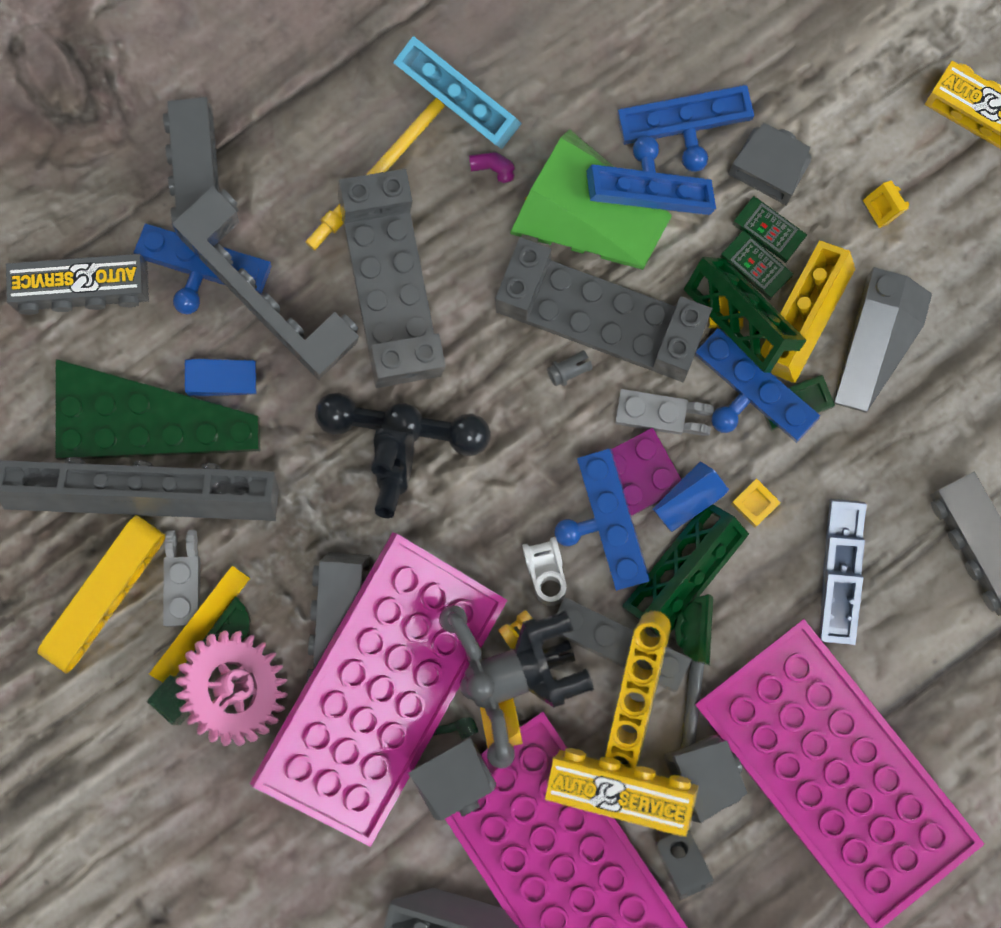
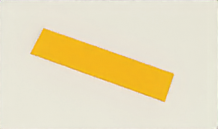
(200, 623)

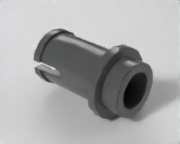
(568, 369)

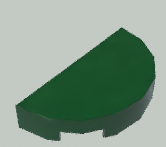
(233, 619)
(695, 628)

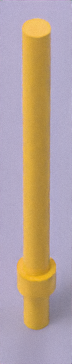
(333, 219)

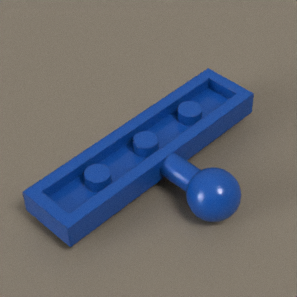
(686, 117)
(650, 188)
(168, 250)
(754, 387)
(610, 518)

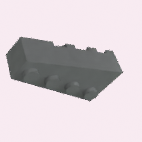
(338, 584)

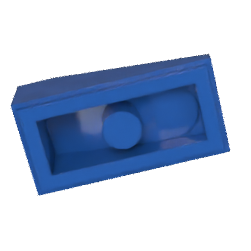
(219, 377)
(690, 496)

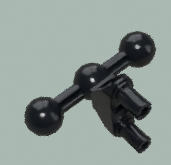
(395, 439)

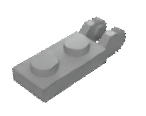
(660, 413)
(181, 580)

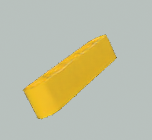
(101, 594)
(640, 681)

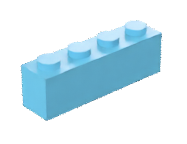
(457, 92)

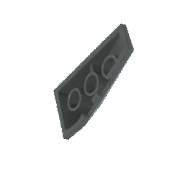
(884, 328)

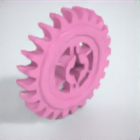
(253, 677)

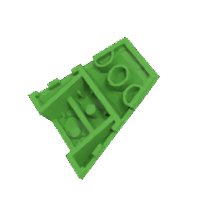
(562, 212)

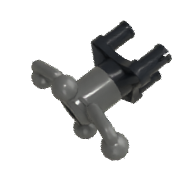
(515, 672)

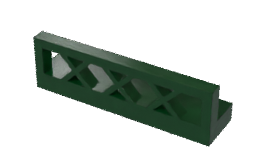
(743, 298)
(692, 571)

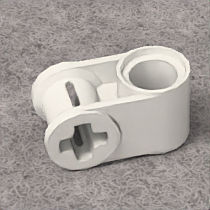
(545, 564)

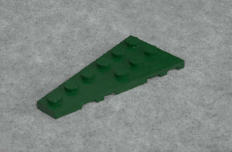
(124, 418)

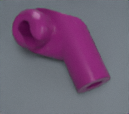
(495, 162)

